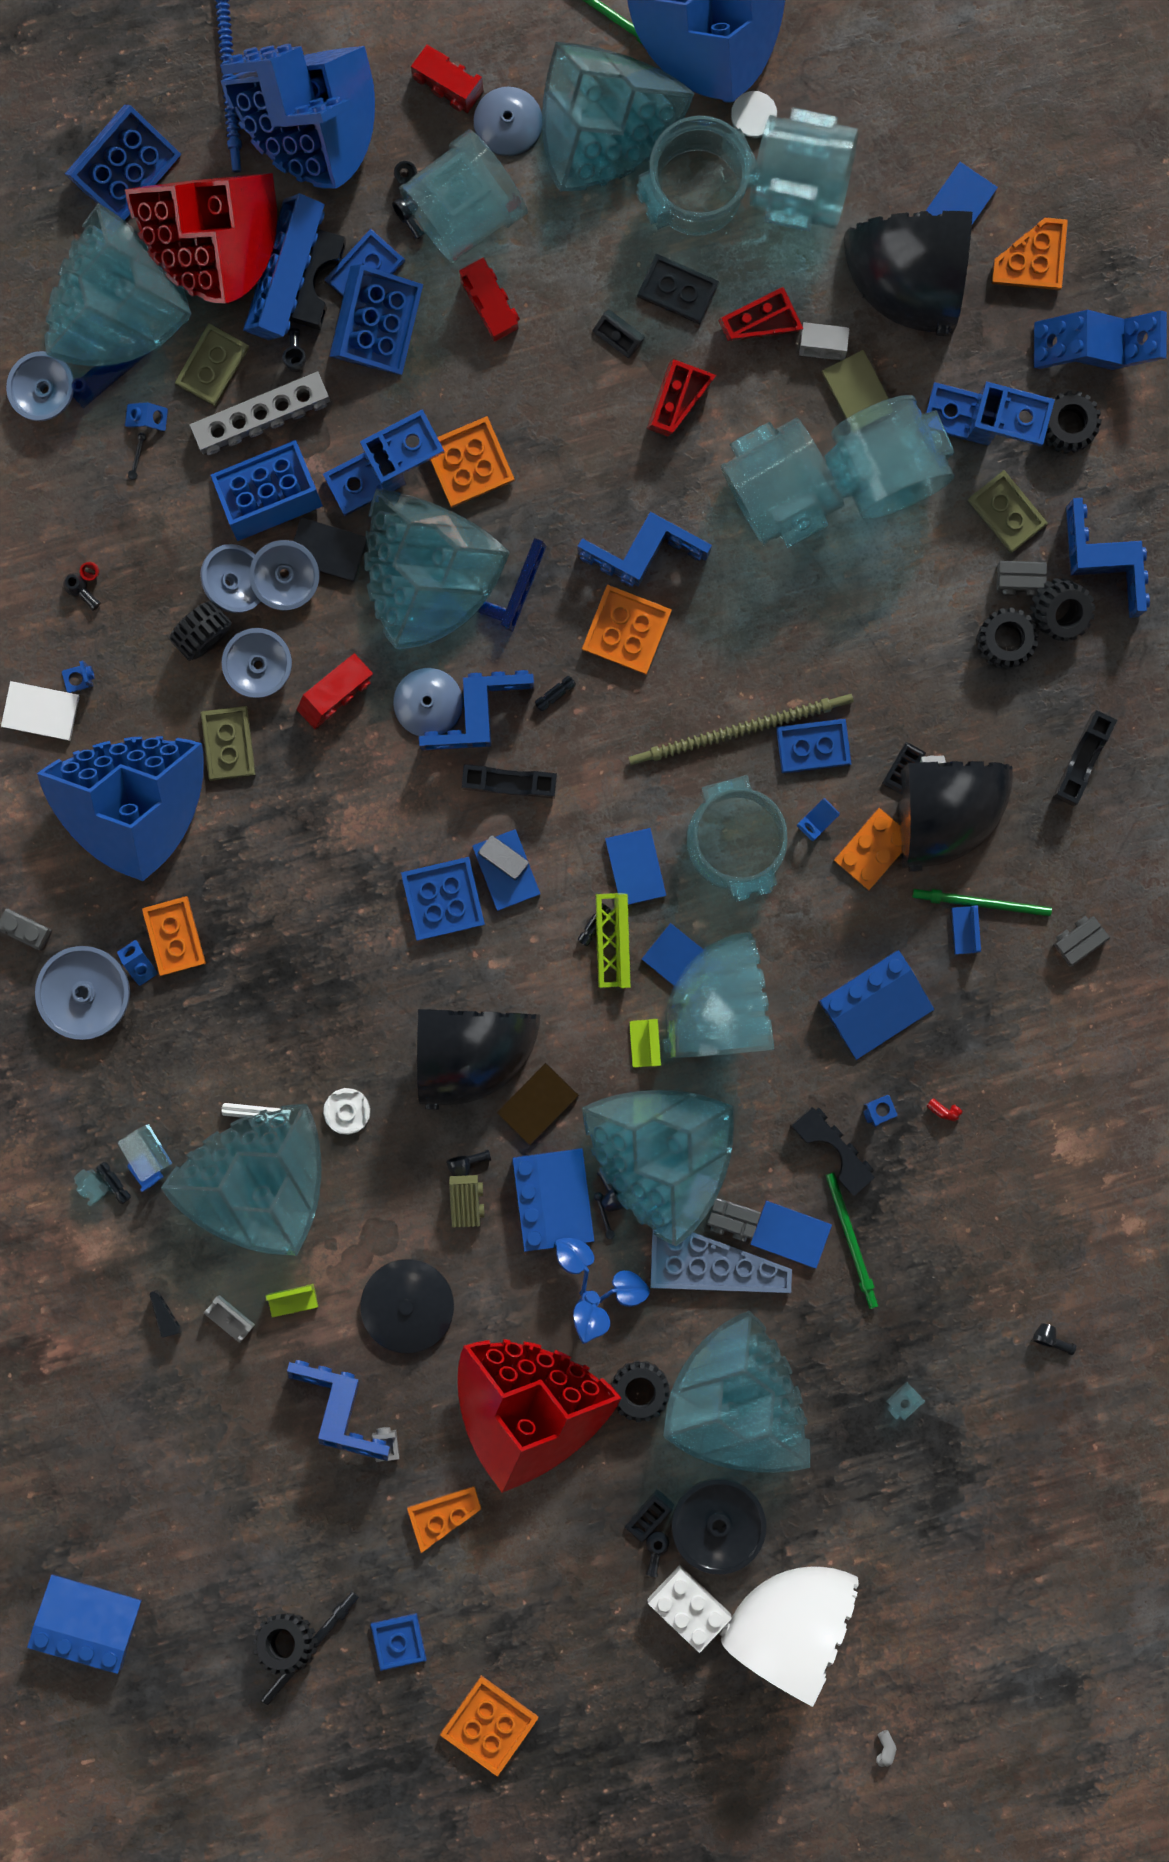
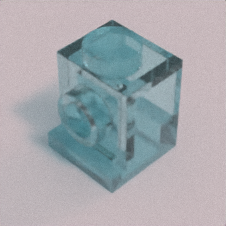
(90, 1186)
(906, 1392)

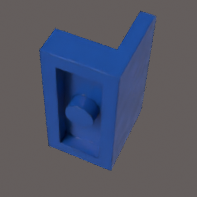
(966, 930)

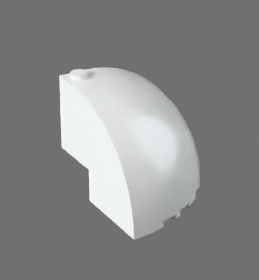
(792, 1626)

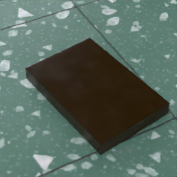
(537, 1103)

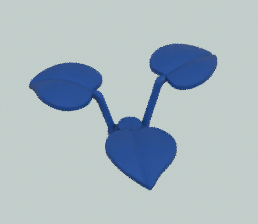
(588, 1318)

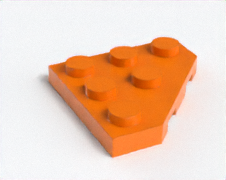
(1035, 258)

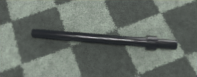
(339, 1613)

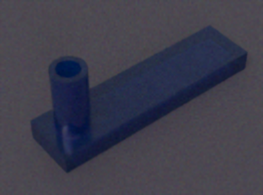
(98, 380)
(510, 615)

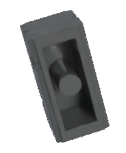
(1021, 577)
(24, 929)
(1080, 941)
(734, 1219)

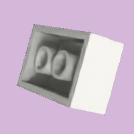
(689, 1608)

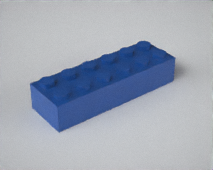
(283, 277)

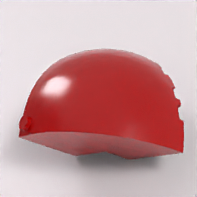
(209, 232)
(528, 1408)

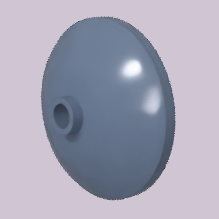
(511, 135)
(29, 379)
(232, 564)
(281, 591)
(243, 653)
(437, 716)

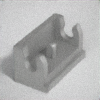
(824, 341)
(229, 1318)

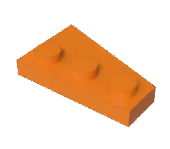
(441, 1515)

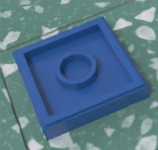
(398, 1642)

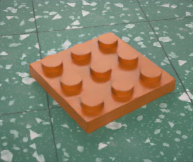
(471, 462)
(626, 629)
(489, 1725)

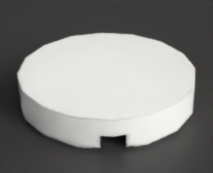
(752, 112)
(346, 1111)

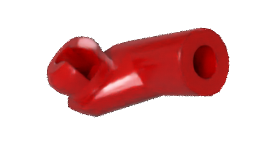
(942, 1112)

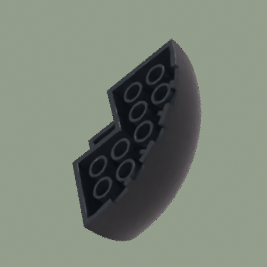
(913, 267)
(949, 809)
(470, 1053)

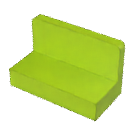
(645, 1043)
(292, 1300)

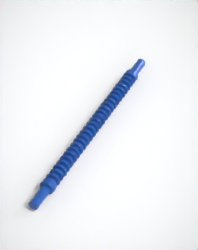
(233, 143)

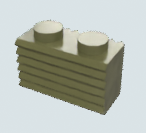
(465, 1201)

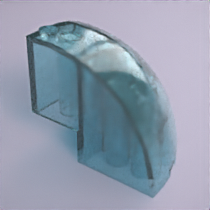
(604, 114)
(111, 297)
(426, 568)
(719, 1002)
(663, 1155)
(254, 1181)
(739, 1402)

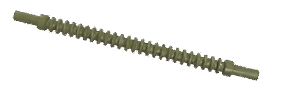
(825, 705)

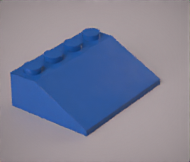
(120, 158)
(376, 319)
(266, 490)
(876, 1004)
(552, 1198)
(84, 1624)

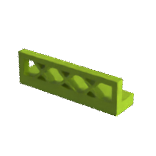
(621, 940)

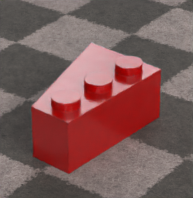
(447, 79)
(489, 299)
(763, 317)
(677, 395)
(334, 691)

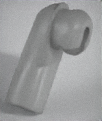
(889, 1749)

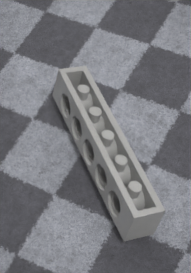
(247, 410)

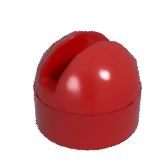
(89, 575)

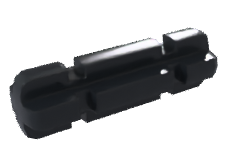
(555, 693)
(590, 928)
(113, 1182)

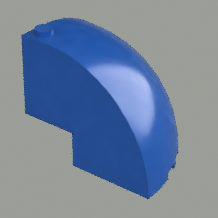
(709, 44)
(317, 151)
(127, 799)

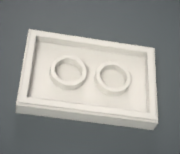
(40, 711)

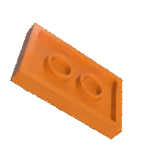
(872, 849)
(173, 936)

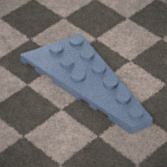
(712, 1265)

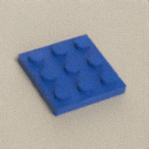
(442, 898)

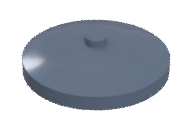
(82, 992)

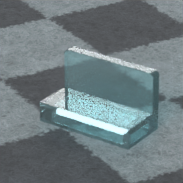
(144, 1152)

